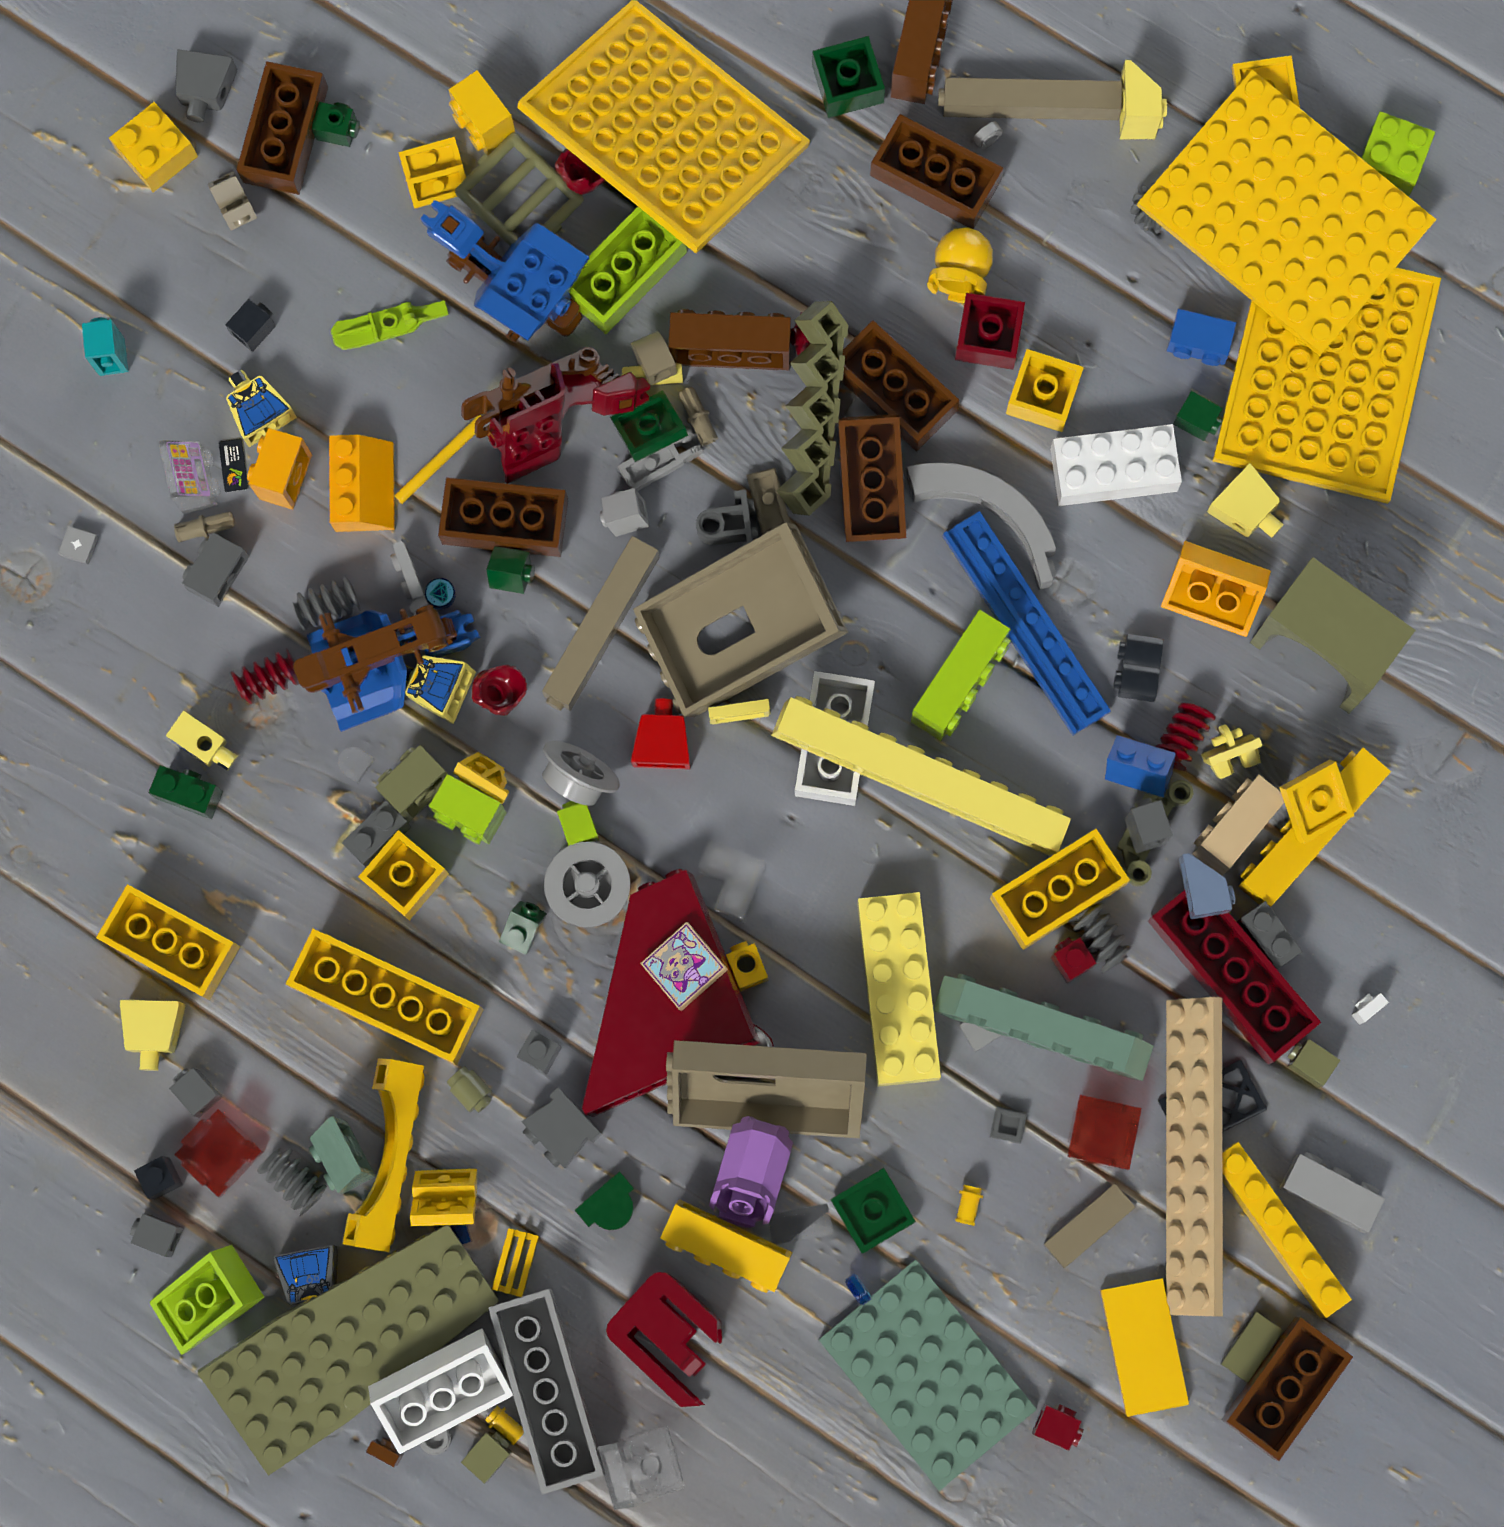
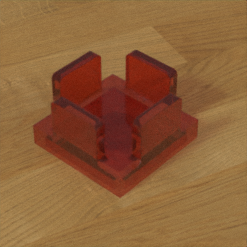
(1103, 1132)
(217, 1153)

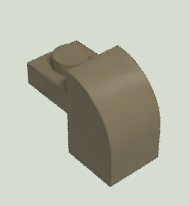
(232, 200)
(654, 357)

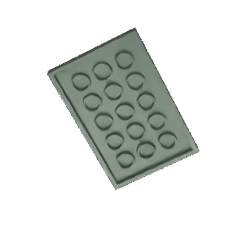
(927, 1375)

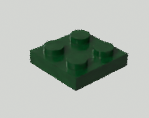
(649, 426)
(872, 1210)

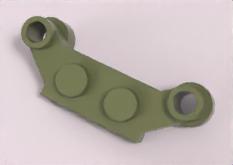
(1137, 862)

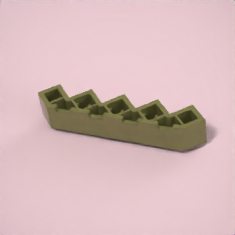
(815, 408)

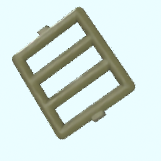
(533, 160)

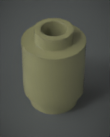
(470, 1090)

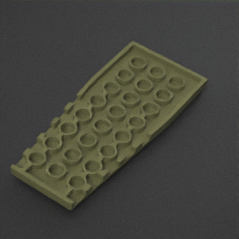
(316, 1360)

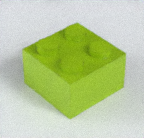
(1397, 150)
(468, 810)

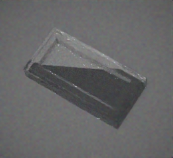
(800, 1224)

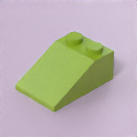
(206, 1298)

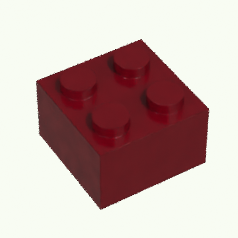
(990, 331)

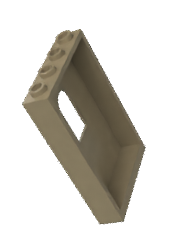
(784, 603)
(811, 1092)

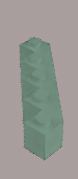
(1043, 1026)

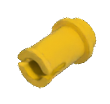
(968, 1205)
(505, 1424)

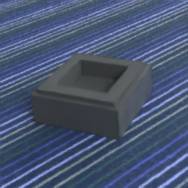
(1008, 1125)

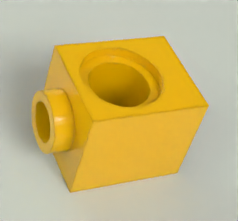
(752, 978)

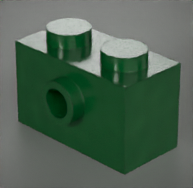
(185, 791)

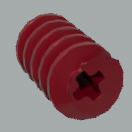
(265, 677)
(1185, 730)

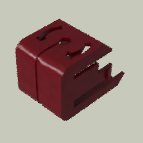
(667, 1330)

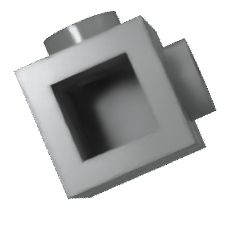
(624, 512)

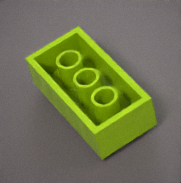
(625, 269)
(960, 675)

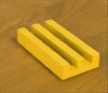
(503, 1261)

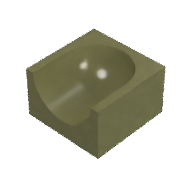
(1338, 626)

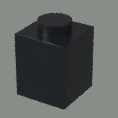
(251, 324)
(158, 1177)

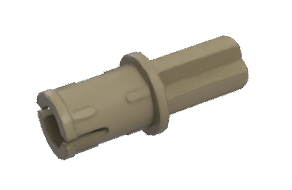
(698, 416)
(203, 526)

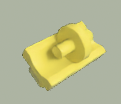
(1244, 747)

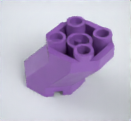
(751, 1172)

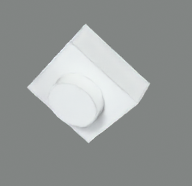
(1368, 1007)

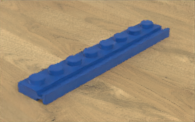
(1029, 624)

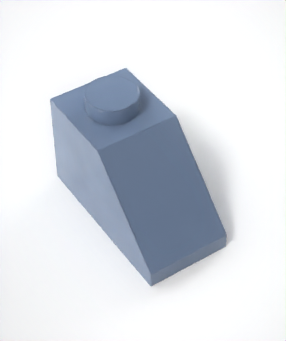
(1205, 889)

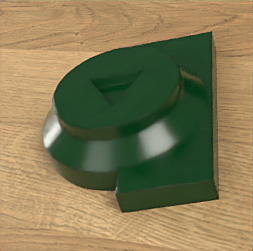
(609, 1206)

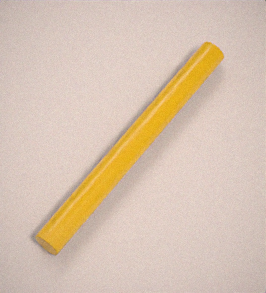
(437, 462)

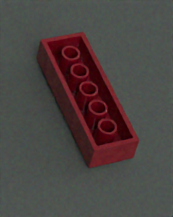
(1239, 973)

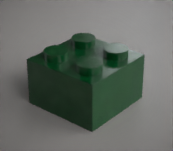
(848, 76)

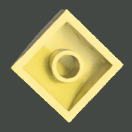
(1141, 104)

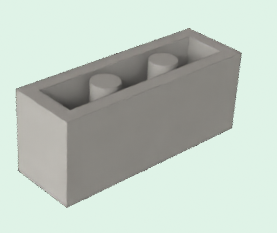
(1332, 1192)

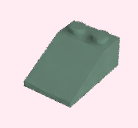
(341, 1155)

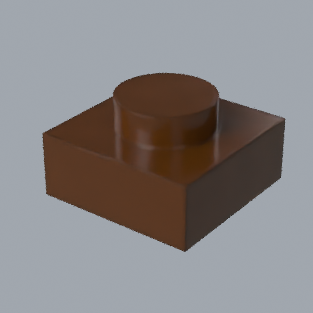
(385, 1451)

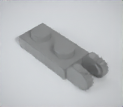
(658, 464)
(411, 587)

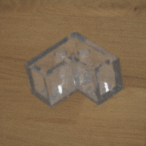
(738, 873)

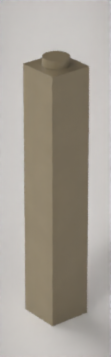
(1031, 99)
(600, 624)

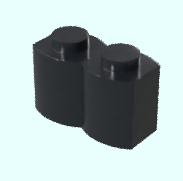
(1140, 667)

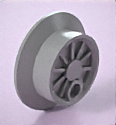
(577, 773)
(587, 884)

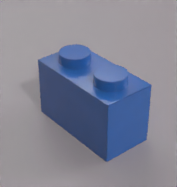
(1201, 337)
(1140, 766)

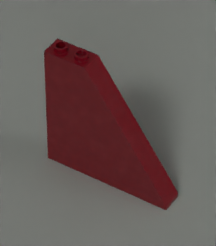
(638, 1014)

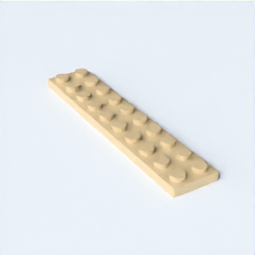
(1194, 1157)

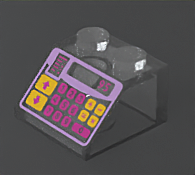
(189, 475)

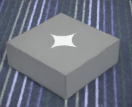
(78, 545)

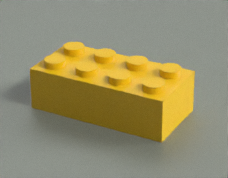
(1059, 889)
(168, 942)

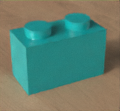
(104, 346)

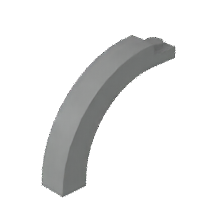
(990, 492)

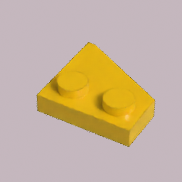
(483, 774)

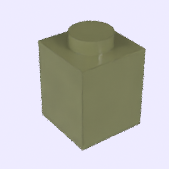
(1312, 1062)
(487, 1456)

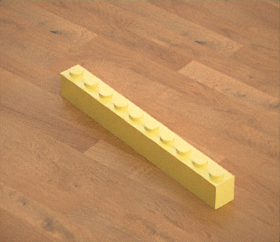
(921, 776)

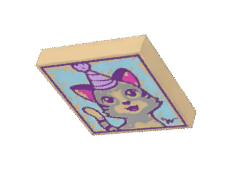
(684, 966)

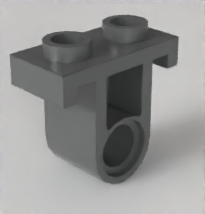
(733, 522)

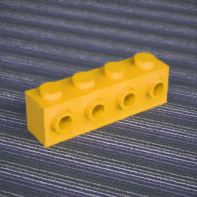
(725, 1246)

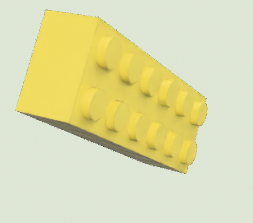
(898, 989)

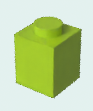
(577, 823)

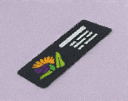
(233, 465)

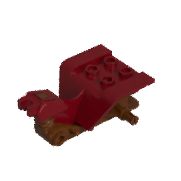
(530, 410)

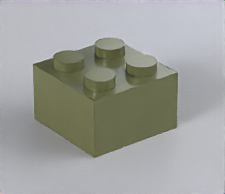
(412, 782)

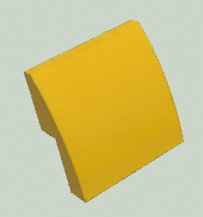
(433, 171)
(444, 1197)

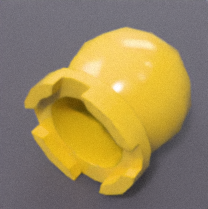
(961, 263)

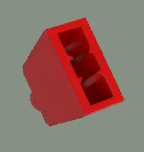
(661, 739)

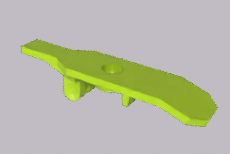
(371, 327)

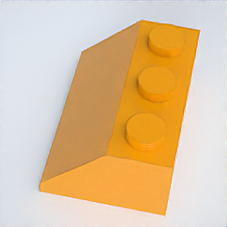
(361, 483)
(1216, 588)

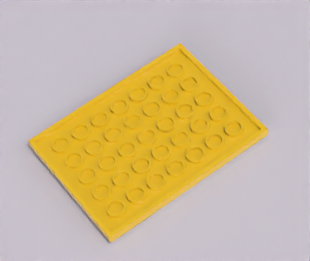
(664, 125)
(1286, 212)
(1337, 414)

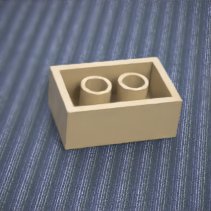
(1238, 824)

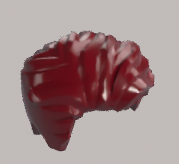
(577, 174)
(499, 689)

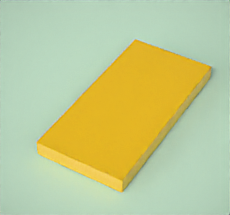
(1144, 1347)

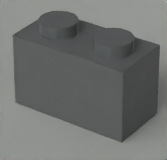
(214, 569)
(1148, 825)
(375, 832)
(1269, 935)

